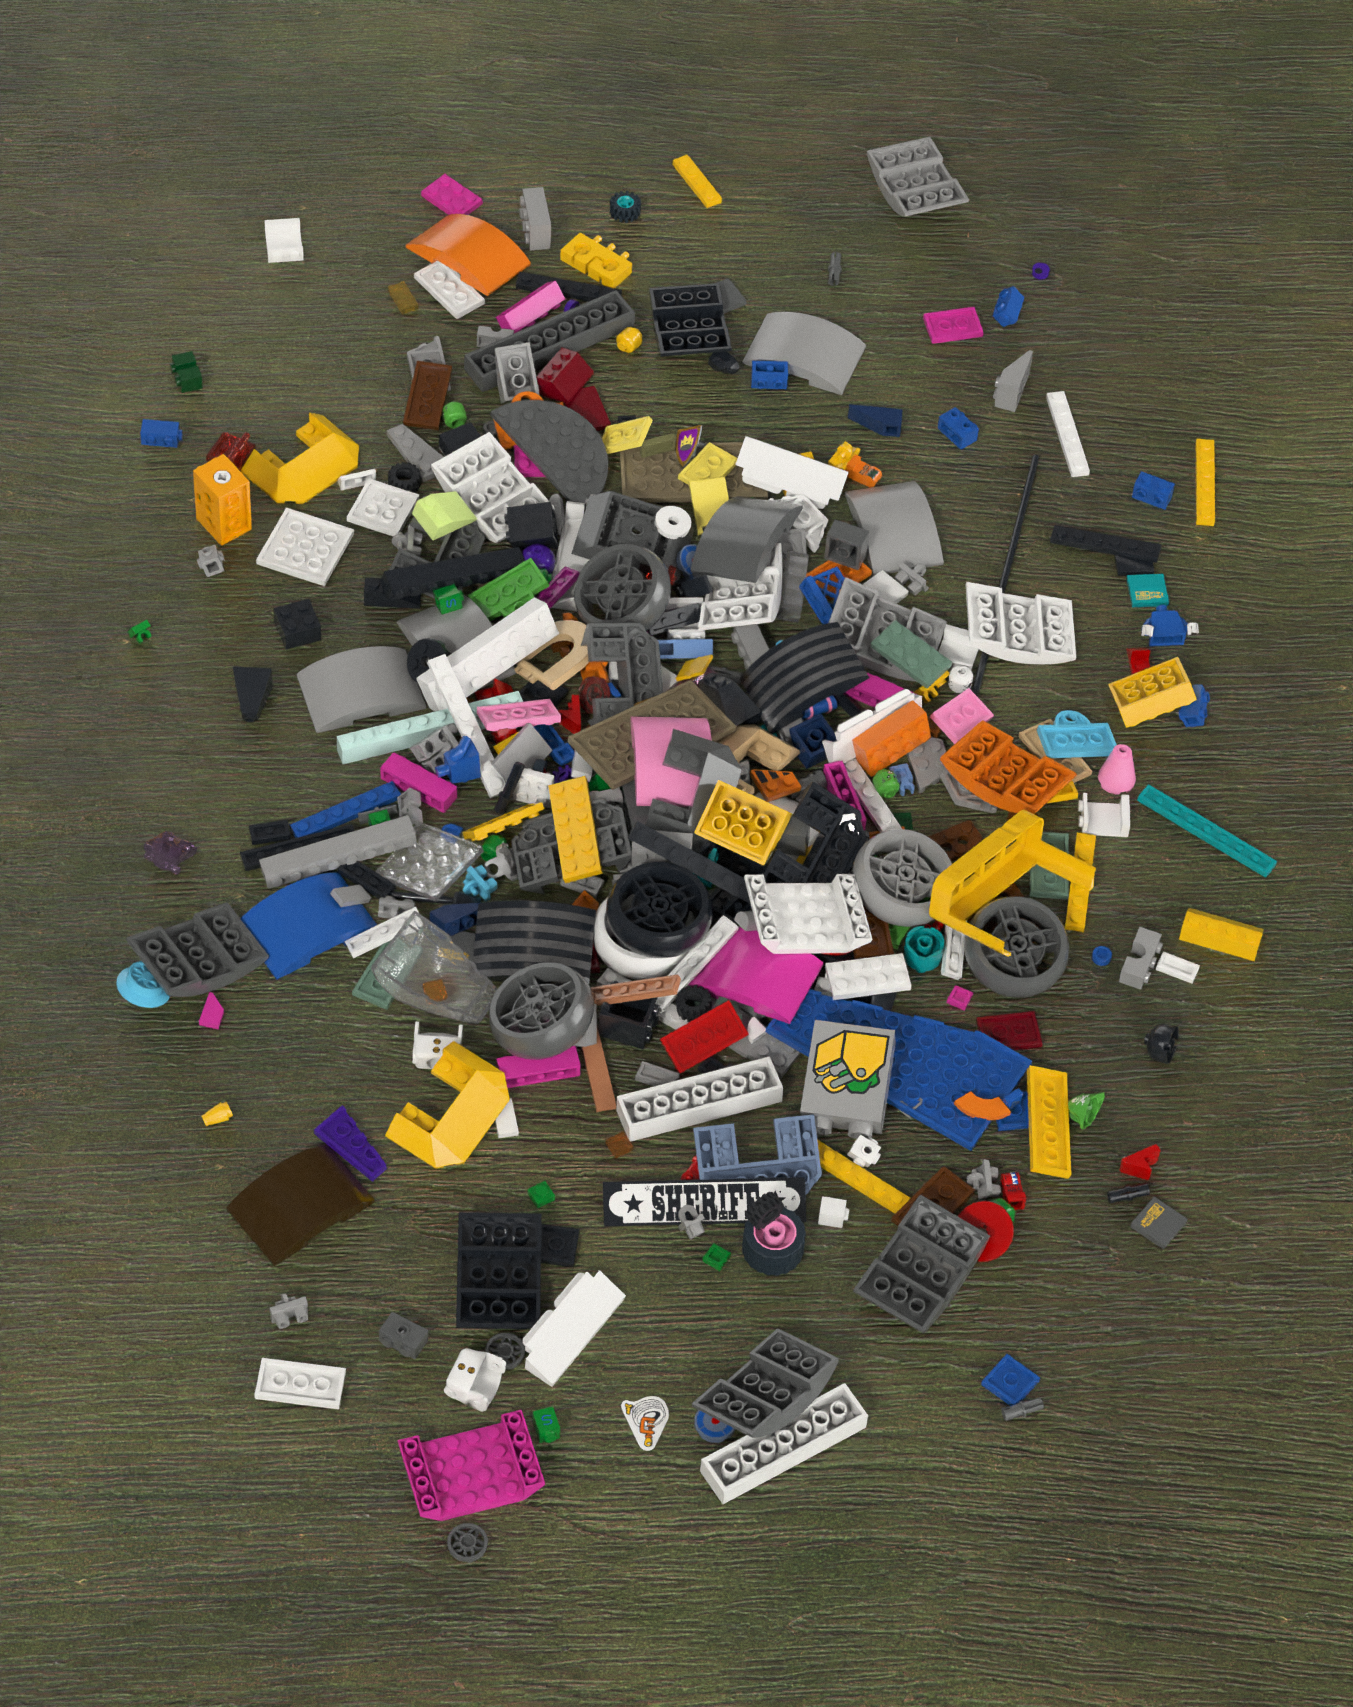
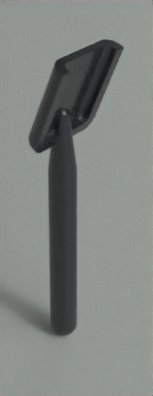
(458, 898)

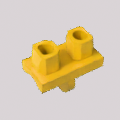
(843, 455)

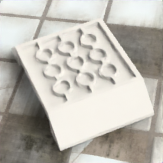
(809, 915)

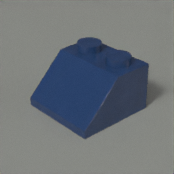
(808, 739)

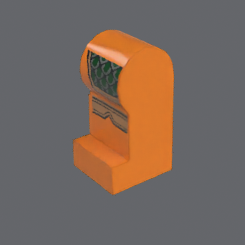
(863, 472)

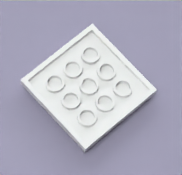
(305, 546)

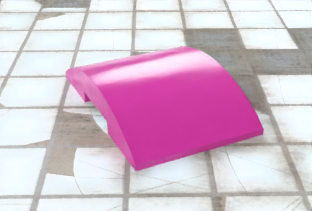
(758, 978)

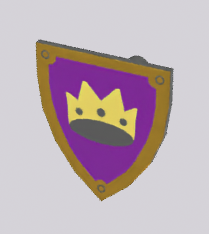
(687, 444)

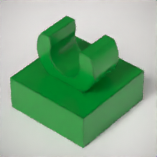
(140, 629)

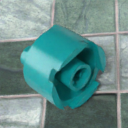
(923, 949)

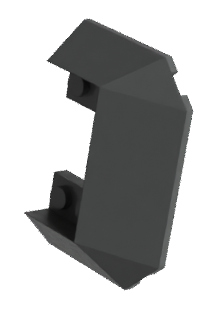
(457, 544)
(636, 660)
(700, 758)
(538, 848)

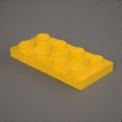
(498, 824)

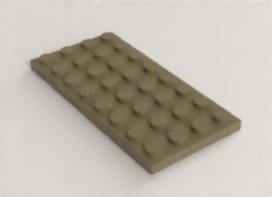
(657, 479)
(609, 742)

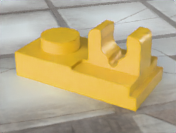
(922, 691)

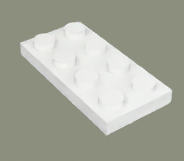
(448, 289)
(868, 976)
(300, 1383)

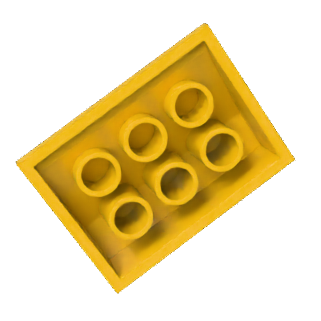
(1152, 692)
(742, 822)

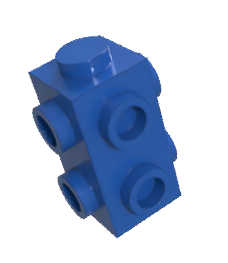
(1008, 306)
(160, 433)
(1196, 712)

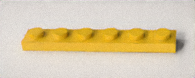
(1205, 482)
(1077, 895)
(861, 1179)

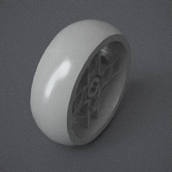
(902, 878)

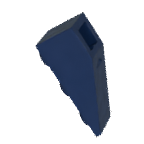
(878, 419)
(455, 917)

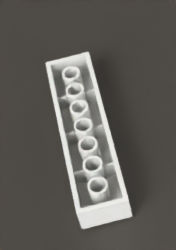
(494, 651)
(699, 1099)
(758, 1459)

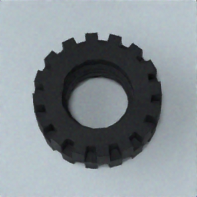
(405, 470)
(690, 995)
(764, 1210)

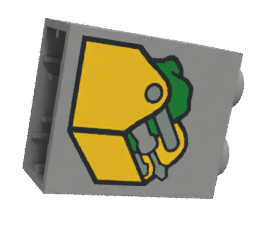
(848, 1078)

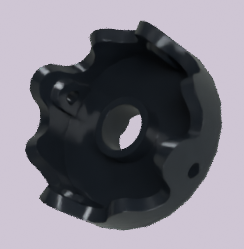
(420, 651)

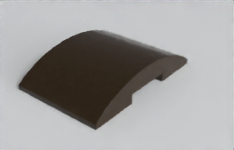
(298, 1202)

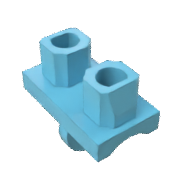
(476, 885)

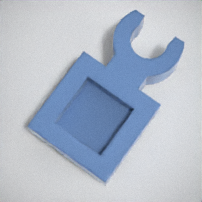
(904, 778)

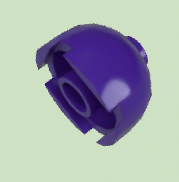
(541, 555)

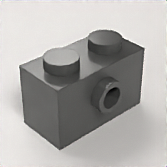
(403, 1335)

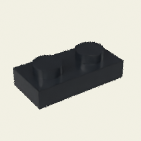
(269, 832)

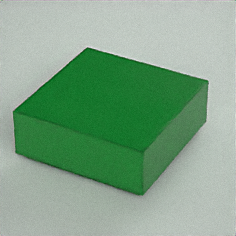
(716, 1257)

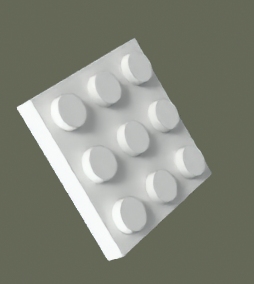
(382, 507)

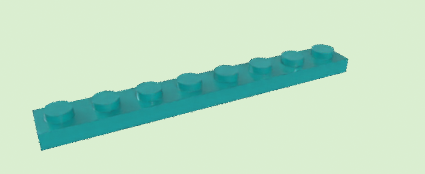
(1207, 831)

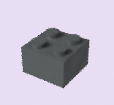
(846, 544)

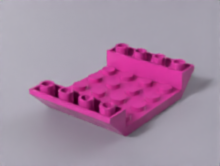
(472, 1469)

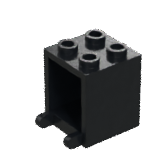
(629, 1021)

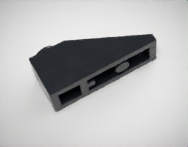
(375, 596)

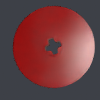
(997, 1224)

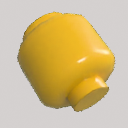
(629, 339)

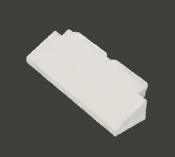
(781, 469)
(565, 558)
(843, 748)
(568, 1329)

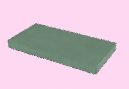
(1044, 882)
(370, 989)

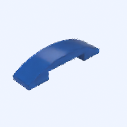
(561, 752)

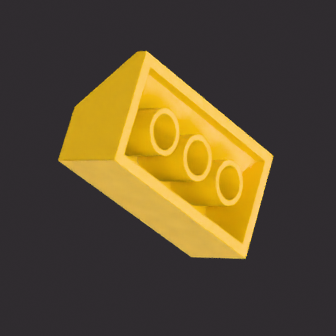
(1221, 934)

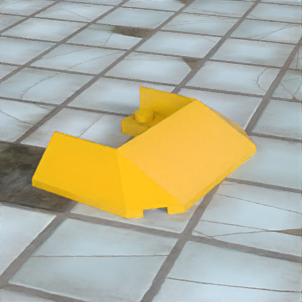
(320, 466)
(466, 1121)

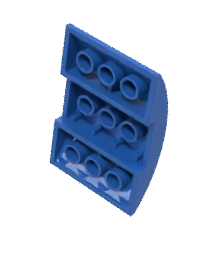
(304, 922)

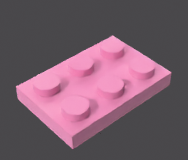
(961, 715)

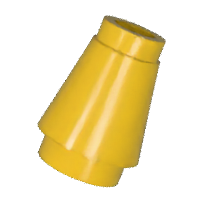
(217, 1114)

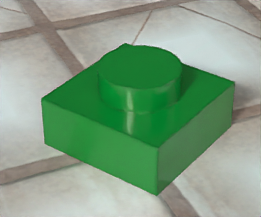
(541, 1194)

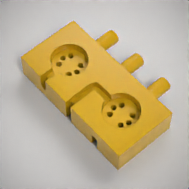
(597, 260)

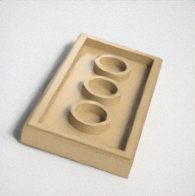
(1034, 745)

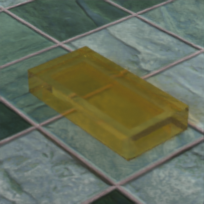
(403, 297)

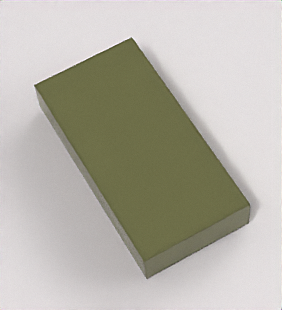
(658, 445)

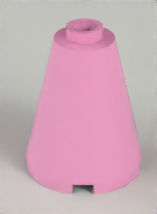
(1118, 771)

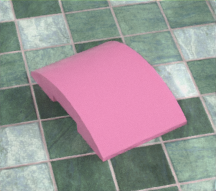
(650, 745)

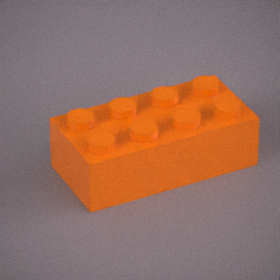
(892, 738)

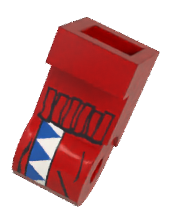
(1012, 1190)

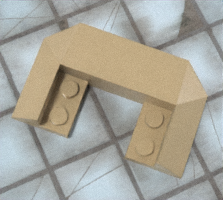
(760, 746)

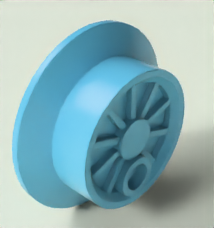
(140, 987)

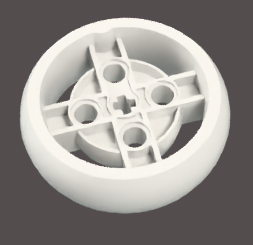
(624, 960)

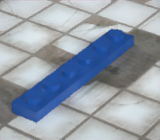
(346, 810)

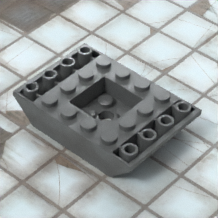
(610, 522)

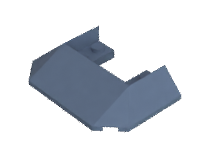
(795, 1151)

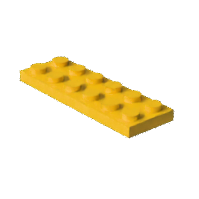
(575, 829)
(1048, 1122)

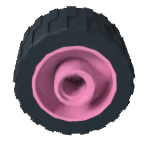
(777, 1246)

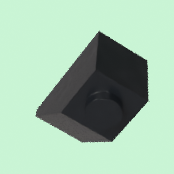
(693, 586)

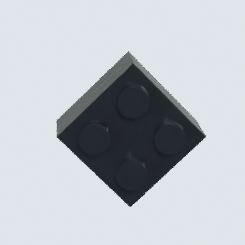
(297, 624)

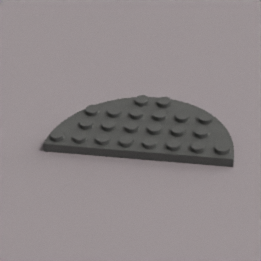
(558, 444)

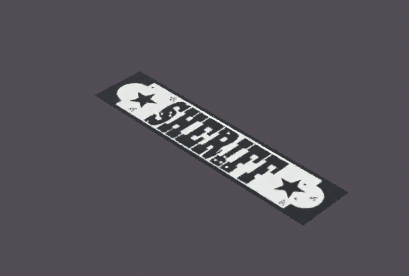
(717, 1199)

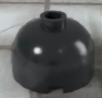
(1161, 1042)

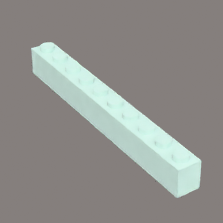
(406, 732)

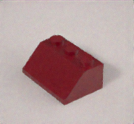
(564, 376)

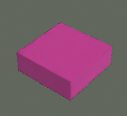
(959, 997)

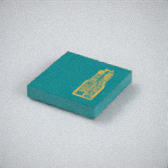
(1147, 590)

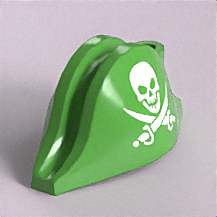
(1085, 1107)

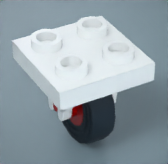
(534, 784)

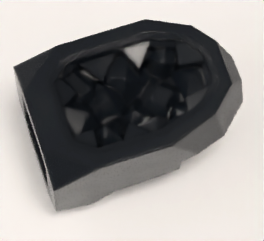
(723, 362)

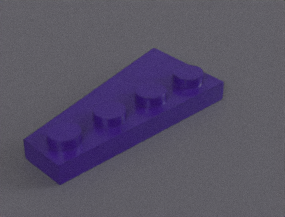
(346, 1139)

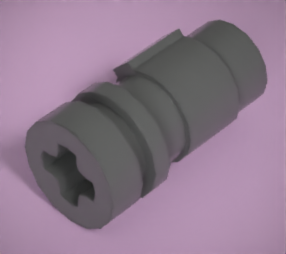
(817, 777)

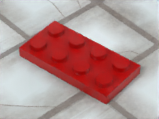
(704, 1037)

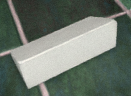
(356, 479)

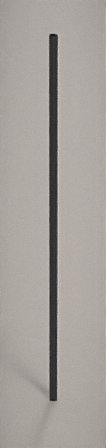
(1009, 559)

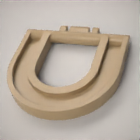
(564, 669)

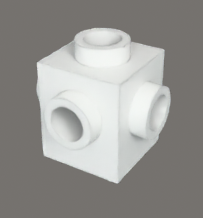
(864, 1144)

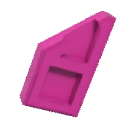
(212, 1013)

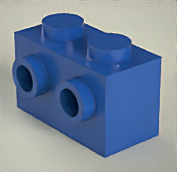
(769, 374)
(958, 428)
(1153, 490)

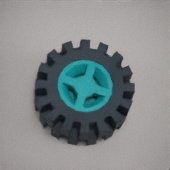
(625, 206)

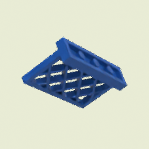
(816, 595)

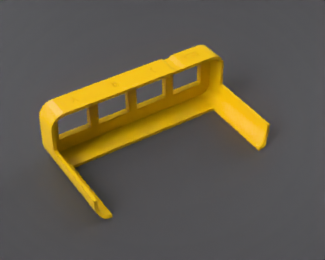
(957, 900)

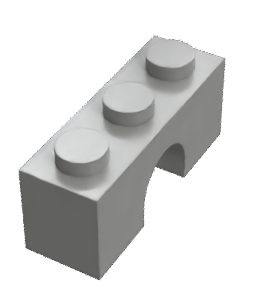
(1136, 971)

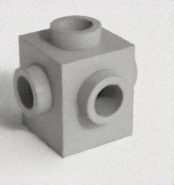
(211, 560)

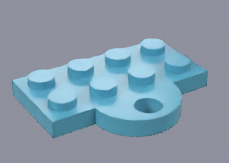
(1075, 737)

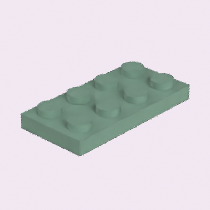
(911, 654)

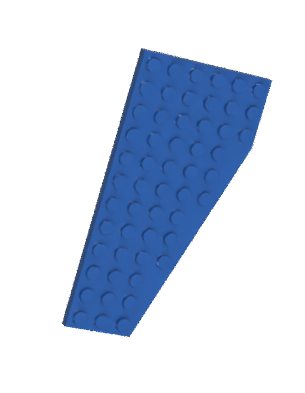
(928, 1062)

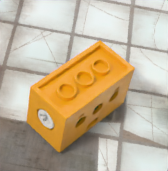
(222, 499)

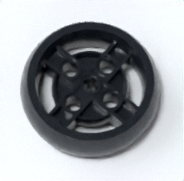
(659, 910)

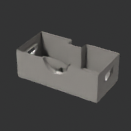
(486, 336)
(409, 805)

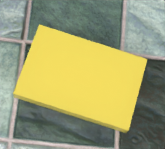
(626, 434)
(708, 464)
(706, 499)

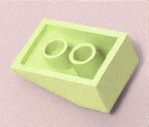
(442, 513)

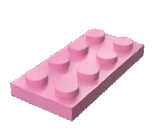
(518, 714)

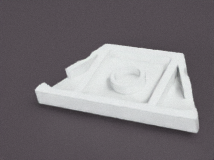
(810, 519)

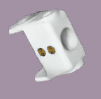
(429, 1046)
(475, 1378)

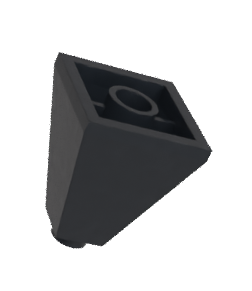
(253, 689)

